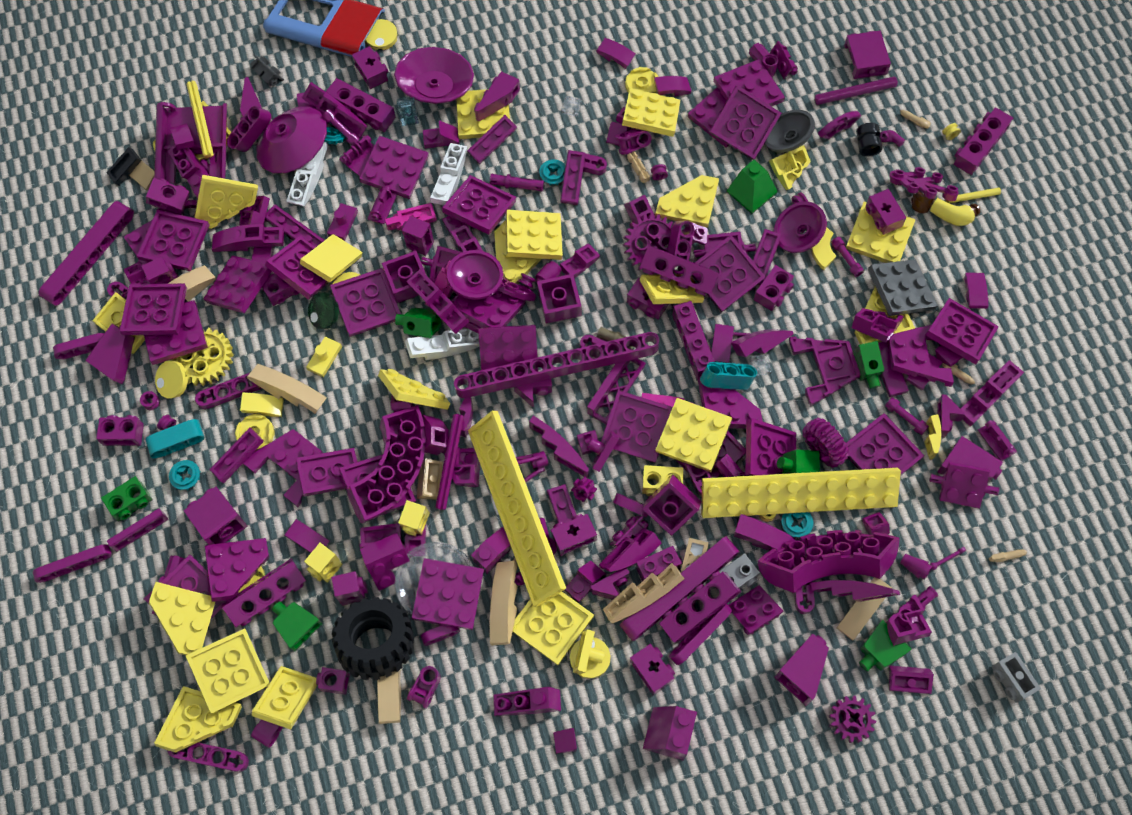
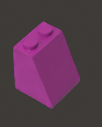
(215, 517)
(804, 669)
(670, 731)

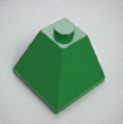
(752, 187)

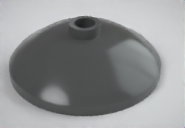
(790, 131)

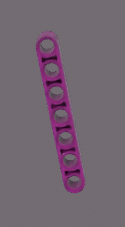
(86, 253)
(694, 576)

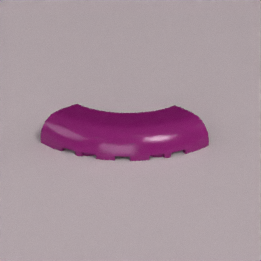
(397, 469)
(828, 555)

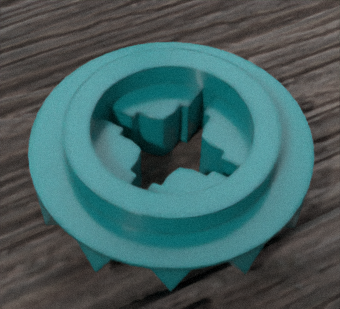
(334, 136)
(552, 165)
(181, 468)
(806, 524)

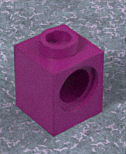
(341, 684)

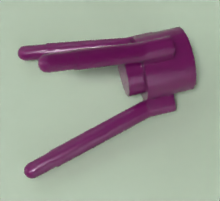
(537, 460)

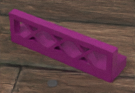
(607, 387)

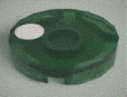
(323, 310)

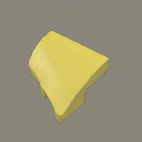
(790, 166)

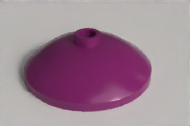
(797, 220)
(474, 266)

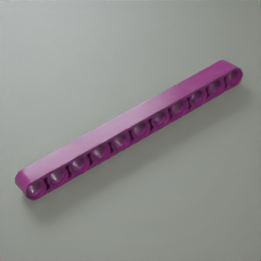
(549, 371)

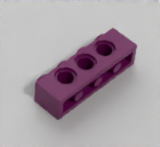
(371, 110)
(982, 141)
(653, 254)
(692, 337)
(287, 570)
(679, 631)

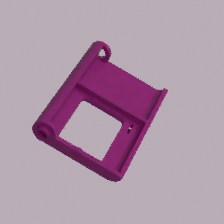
(170, 117)

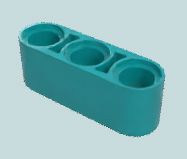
(728, 375)
(174, 438)

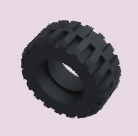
(379, 660)

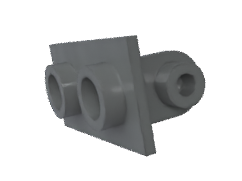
(261, 65)

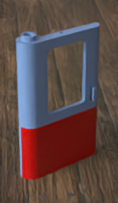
(340, 32)

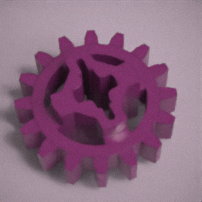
(858, 725)

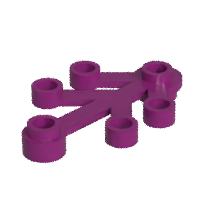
(925, 184)

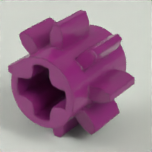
(584, 489)

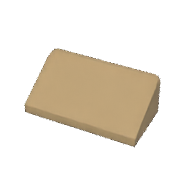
(143, 175)
(429, 479)

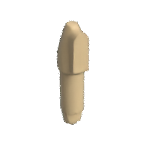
(921, 122)
(960, 374)
(1003, 556)

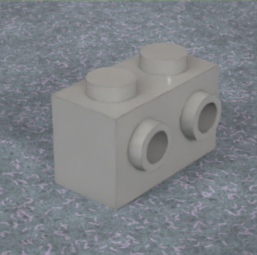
(742, 572)
(1015, 677)

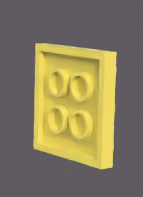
(651, 112)
(467, 124)
(534, 234)
(872, 243)
(693, 434)
(552, 626)
(227, 670)

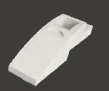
(450, 174)
(307, 179)
(442, 345)

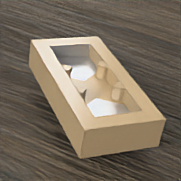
(694, 550)

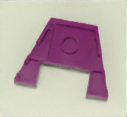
(910, 356)
(834, 362)
(283, 453)

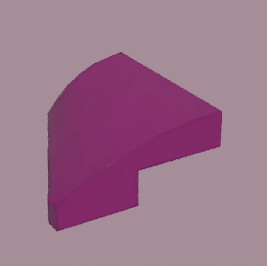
(256, 213)
(876, 324)
(466, 468)
(908, 623)

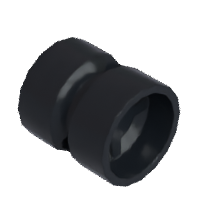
(869, 139)

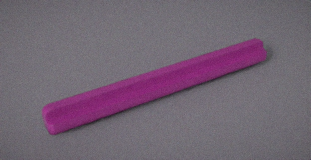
(855, 90)
(449, 461)

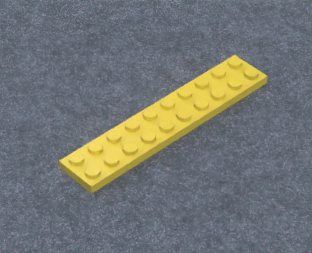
(800, 492)
(516, 509)

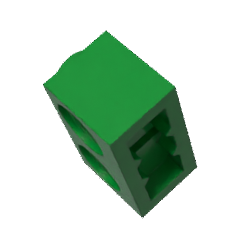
(125, 494)

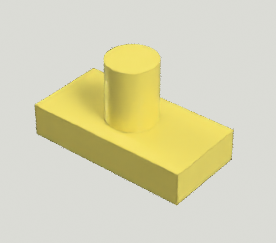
(324, 356)
(586, 653)

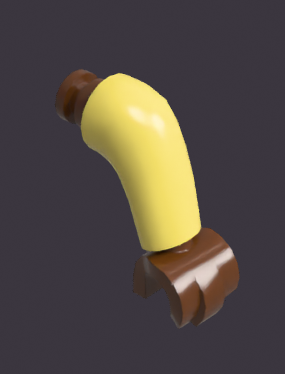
(950, 213)

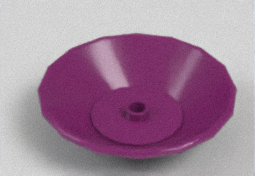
(434, 75)
(291, 140)

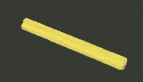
(199, 119)

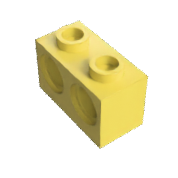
(660, 474)
(413, 518)
(322, 563)

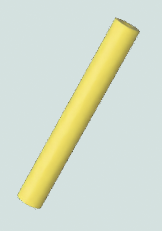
(975, 195)

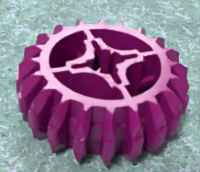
(826, 439)

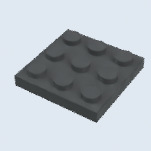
(902, 287)

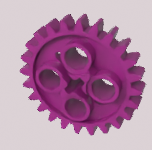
(662, 231)

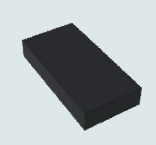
(123, 166)

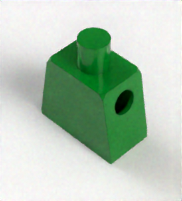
(419, 322)
(869, 363)
(799, 462)
(294, 624)
(880, 650)

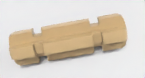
(638, 167)

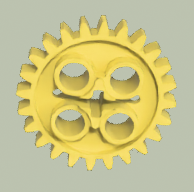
(213, 365)

